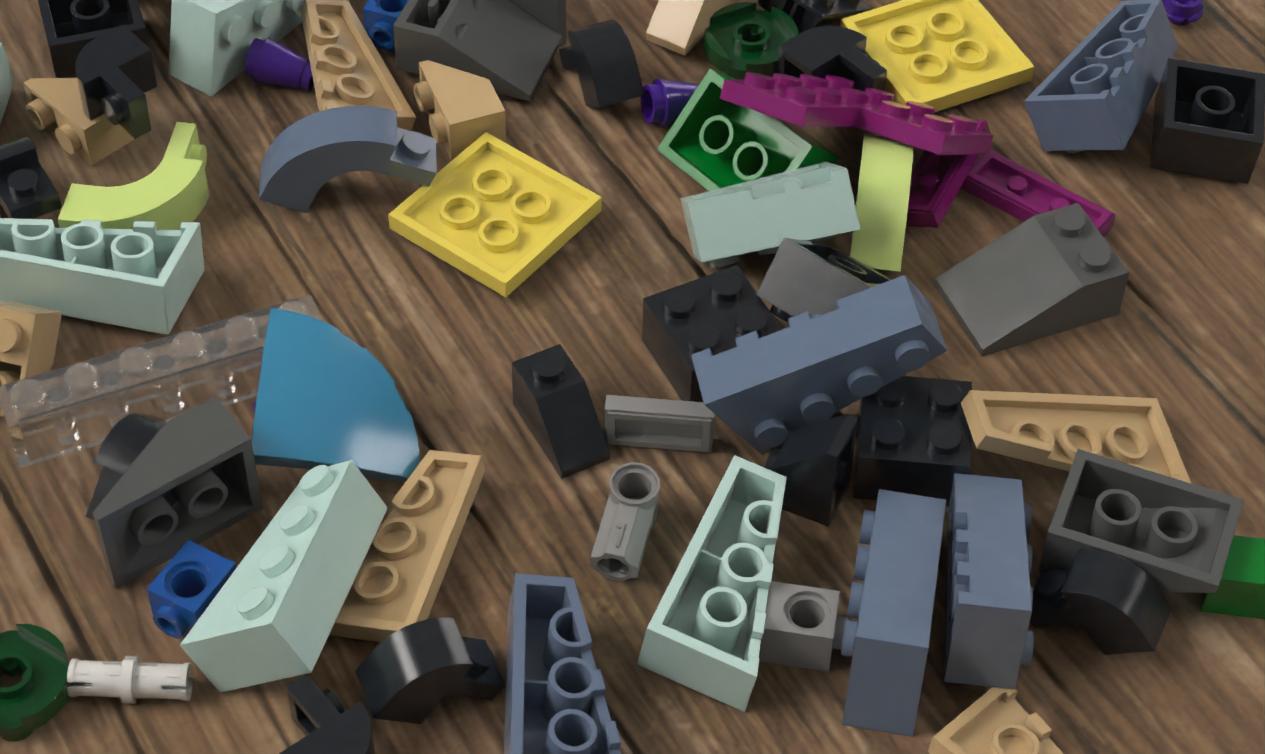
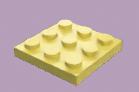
(941, 51)
(495, 214)

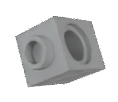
(798, 606)

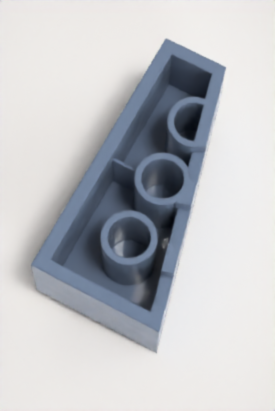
(1104, 81)
(819, 362)
(988, 582)
(892, 611)
(551, 676)

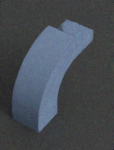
(341, 143)

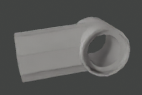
(626, 522)

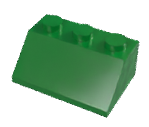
(732, 144)

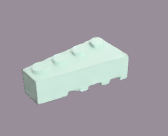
(101, 274)
(290, 583)
(716, 602)

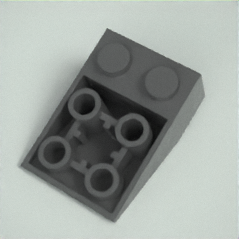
(478, 38)

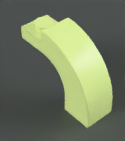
(166, 196)
(882, 202)

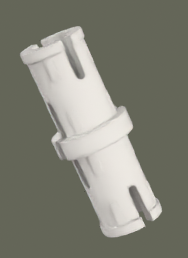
(130, 679)

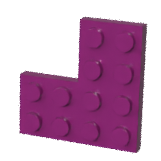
(835, 103)

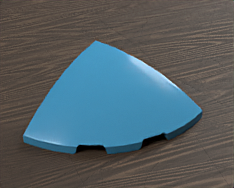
(328, 403)

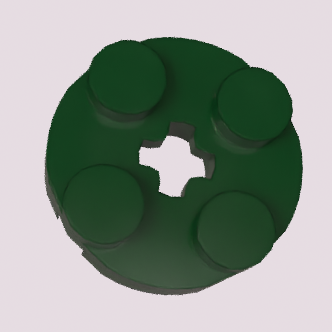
(741, 20)
(42, 685)

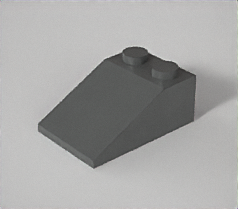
(1035, 281)
(180, 488)
(1153, 520)

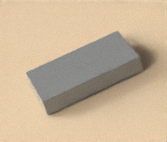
(658, 423)

